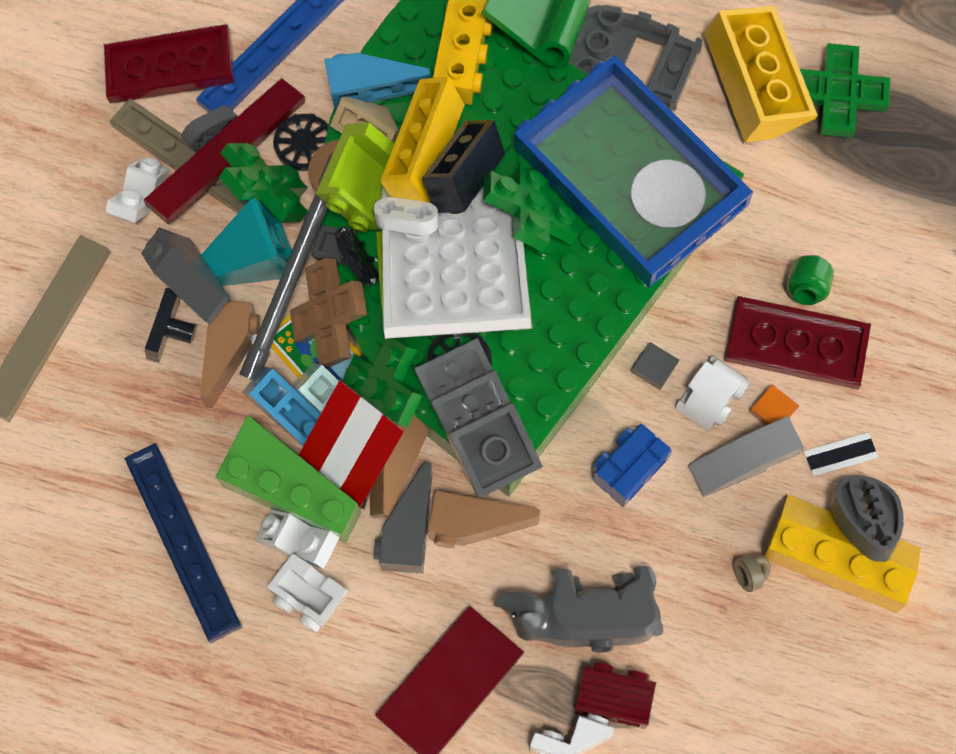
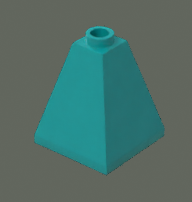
(249, 247)

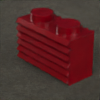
(616, 696)

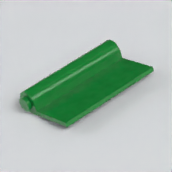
(541, 26)

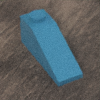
(371, 77)
(282, 404)

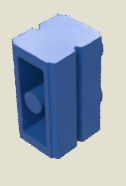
(631, 464)

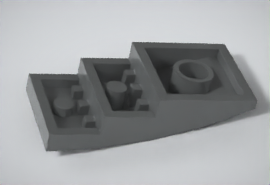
(477, 418)

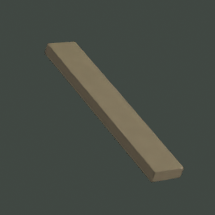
(165, 144)
(48, 323)

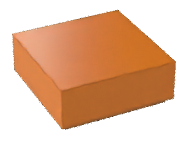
(773, 406)

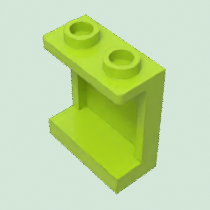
(354, 175)

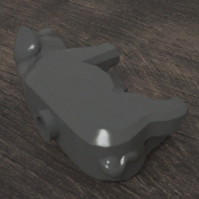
(589, 616)

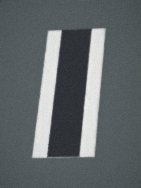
(841, 454)

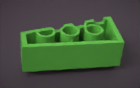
(281, 480)

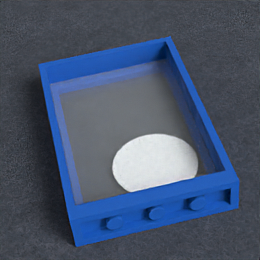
(631, 169)

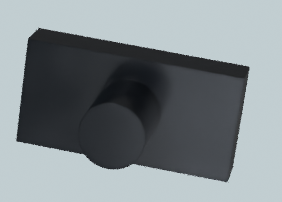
(167, 326)

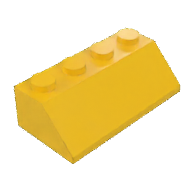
(759, 72)
(815, 546)

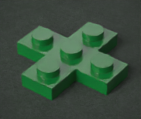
(843, 90)
(274, 185)
(532, 211)
(383, 383)

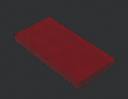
(168, 63)
(798, 342)
(450, 684)

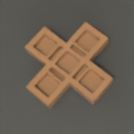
(328, 312)

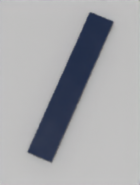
(183, 543)

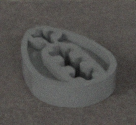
(883, 522)

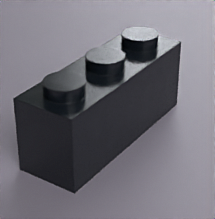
(463, 165)

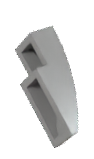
(746, 457)

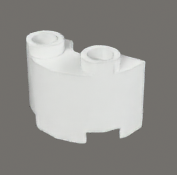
(711, 393)
(306, 592)

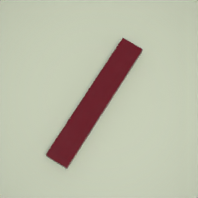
(207, 164)

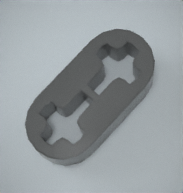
(207, 126)

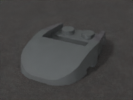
(614, 32)

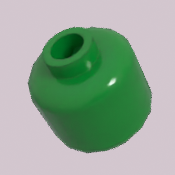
(810, 279)

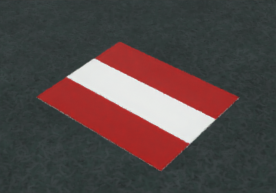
(351, 443)

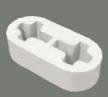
(406, 216)

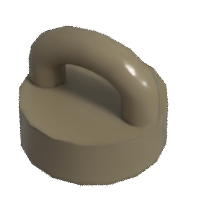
(750, 574)

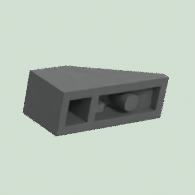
(185, 272)
(405, 531)

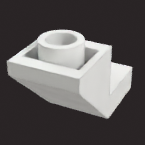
(139, 182)
(290, 535)
(587, 735)

